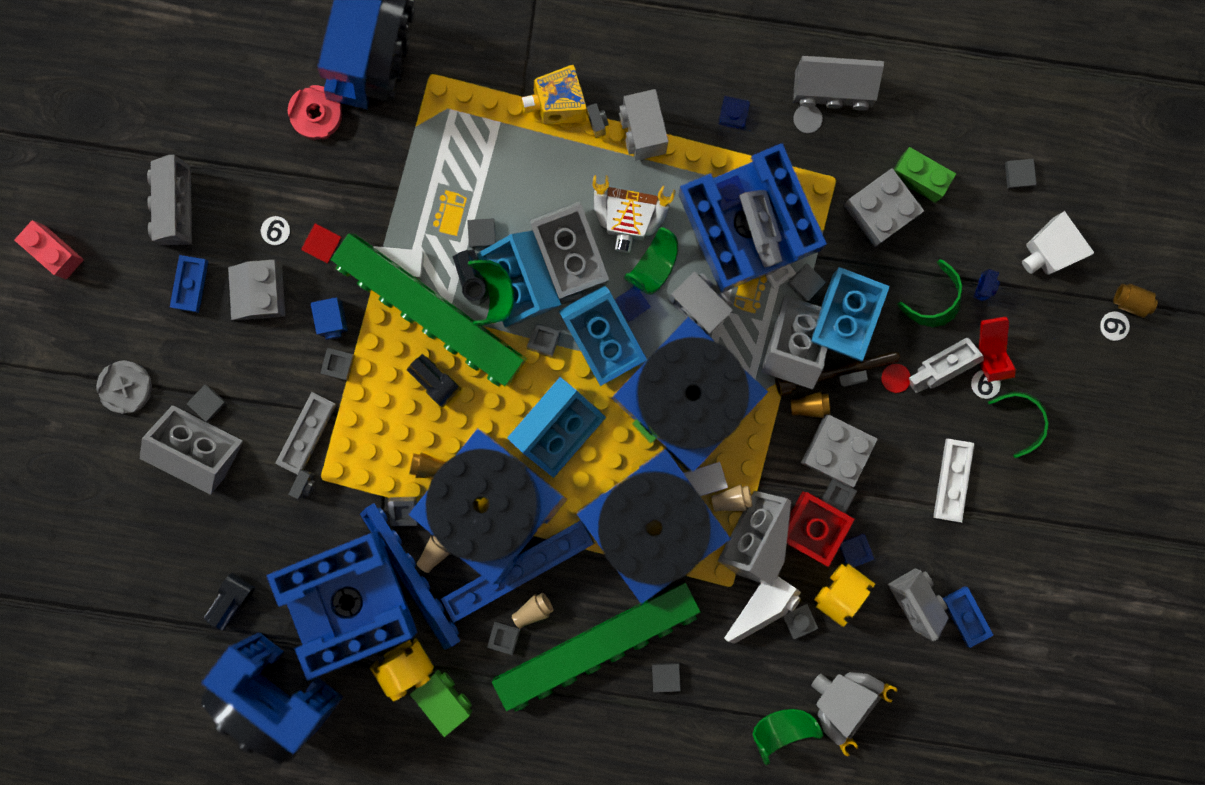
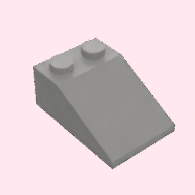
(569, 250)
(790, 349)
(759, 539)
(920, 604)

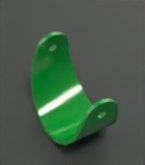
(655, 264)
(499, 290)
(941, 318)
(1036, 444)
(784, 728)

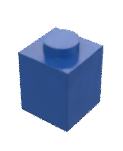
(329, 318)

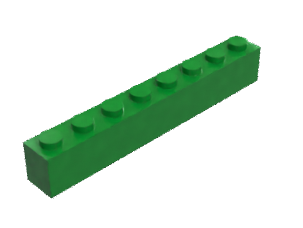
(429, 309)
(595, 646)

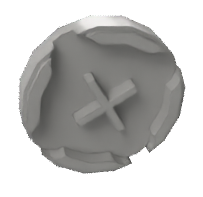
(124, 387)

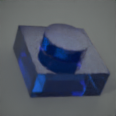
(734, 112)
(730, 192)
(987, 285)
(632, 304)
(856, 550)

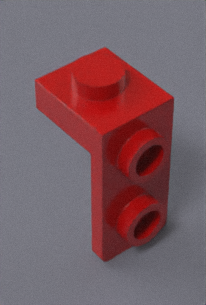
(994, 349)

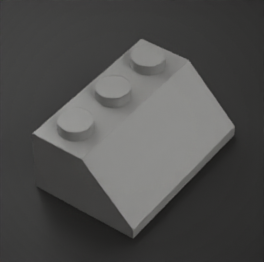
(837, 82)
(170, 201)
(190, 449)

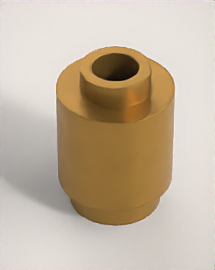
(1135, 300)

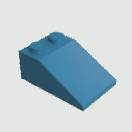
(849, 313)
(602, 335)

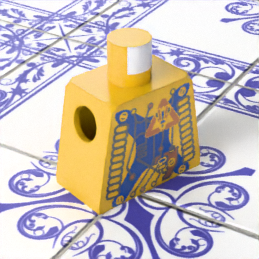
(557, 98)

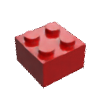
(817, 528)

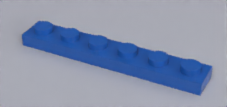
(531, 564)
(414, 583)

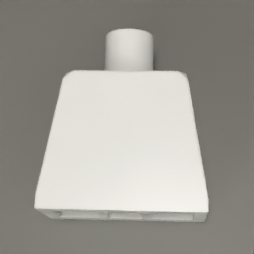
(1056, 246)

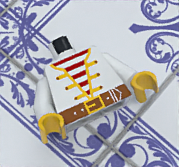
(629, 213)

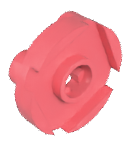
(301, 120)

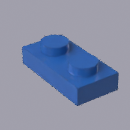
(189, 283)
(967, 617)

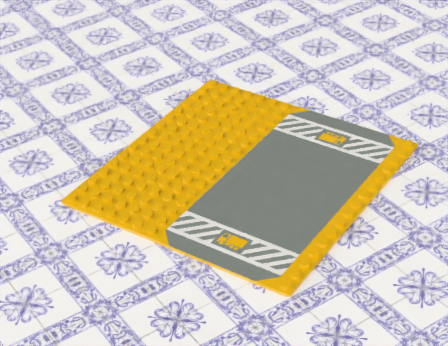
(489, 160)

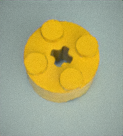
(844, 594)
(402, 669)

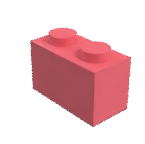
(49, 249)

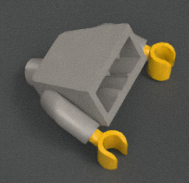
(847, 704)

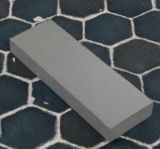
(306, 433)

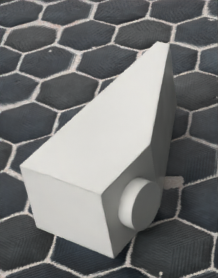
(764, 608)

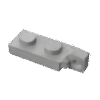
(762, 226)
(946, 365)

